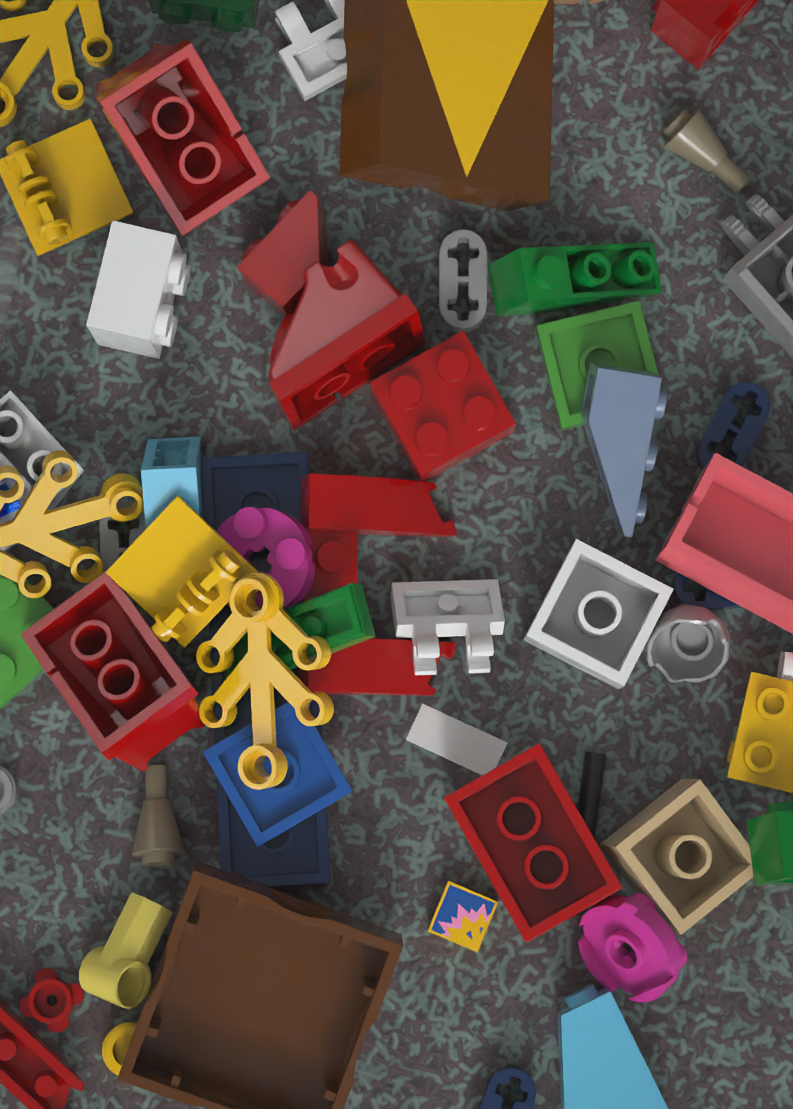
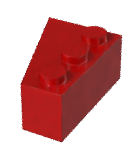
(697, 26)

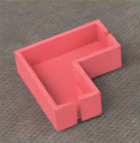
(737, 540)

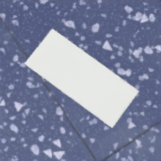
(456, 740)

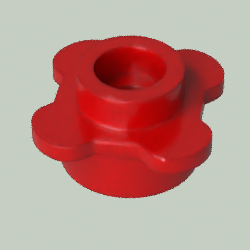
(36, 1002)

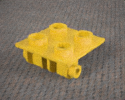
(63, 186)
(179, 572)
(764, 735)

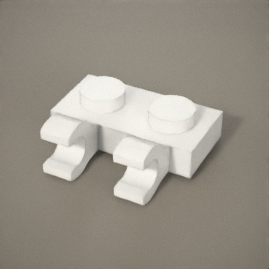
(314, 58)
(447, 610)

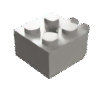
(765, 272)

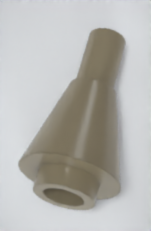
(696, 141)
(157, 831)

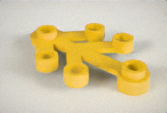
(44, 32)
(35, 524)
(262, 672)

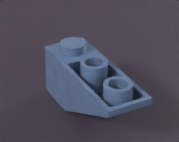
(619, 424)

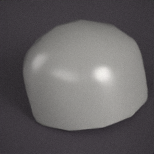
(688, 644)

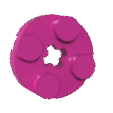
(288, 544)
(656, 952)

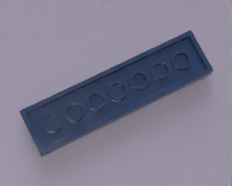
(302, 851)

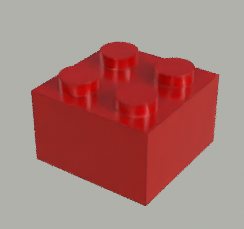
(442, 407)

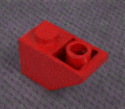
(277, 262)

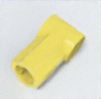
(121, 967)

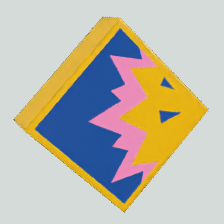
(462, 916)

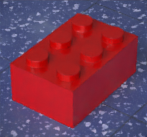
(533, 843)

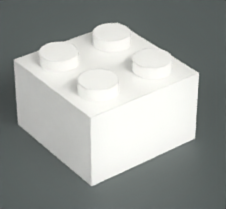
(138, 290)
(598, 614)

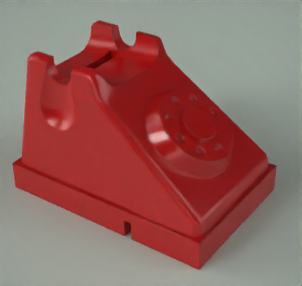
(181, 134)
(340, 335)
(114, 673)

